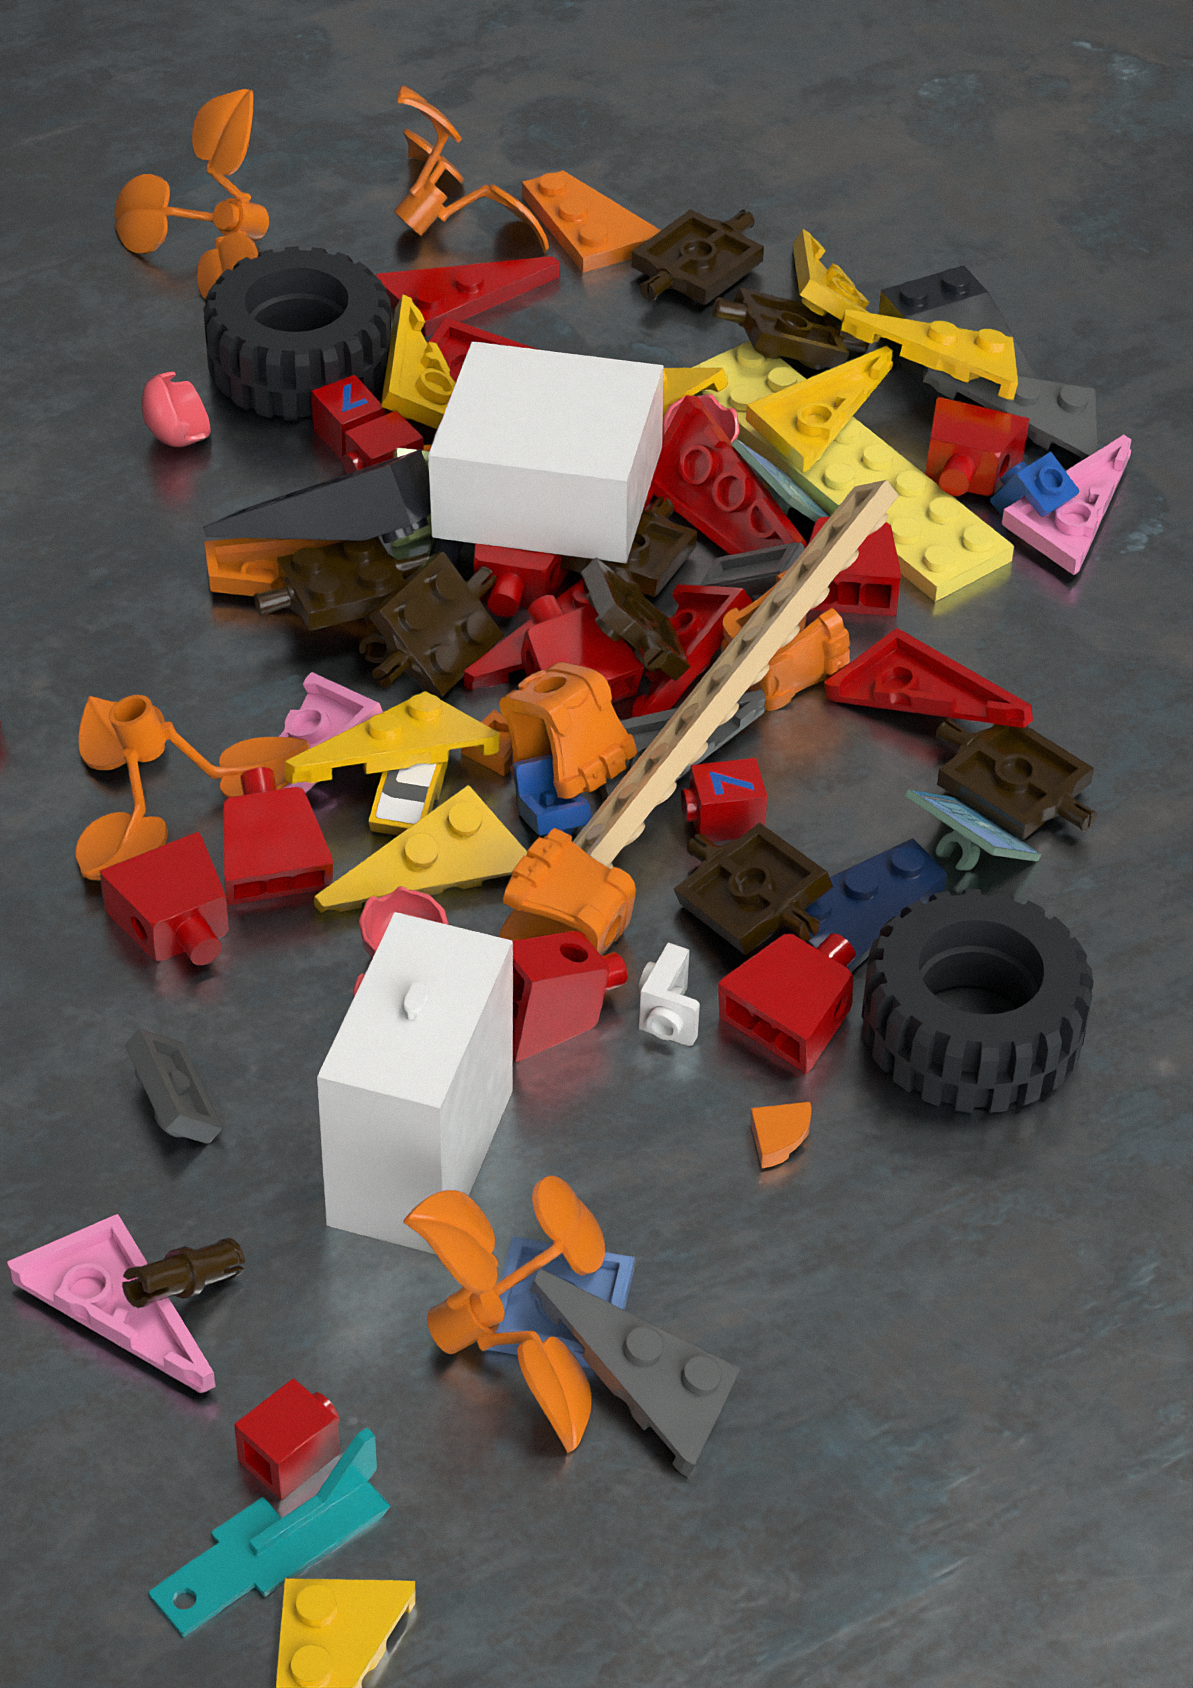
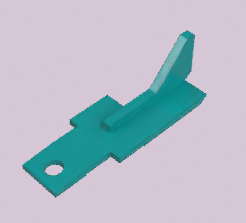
(263, 1548)

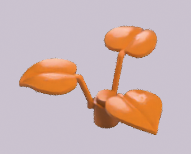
(222, 139)
(425, 200)
(137, 733)
(465, 1246)

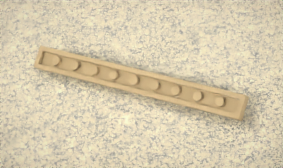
(738, 667)

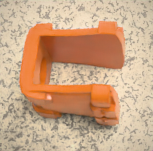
(805, 661)
(571, 717)
(566, 891)

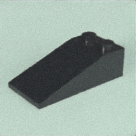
(952, 298)
(360, 505)

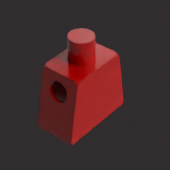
(973, 447)
(520, 576)
(871, 581)
(580, 642)
(272, 842)
(169, 900)
(559, 989)
(791, 996)

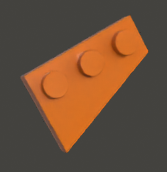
(585, 221)
(250, 564)

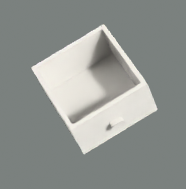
(546, 451)
(416, 1076)

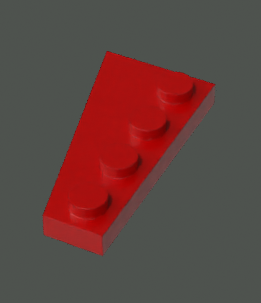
(716, 485)

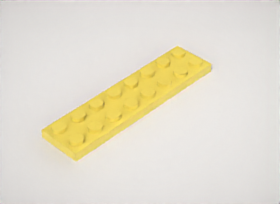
(934, 534)

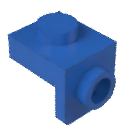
(1042, 483)
(539, 800)

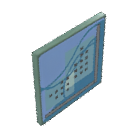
(782, 486)
(970, 831)

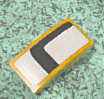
(406, 797)

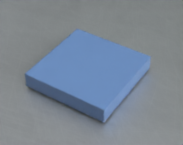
(523, 1307)

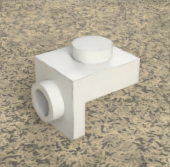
(662, 1002)

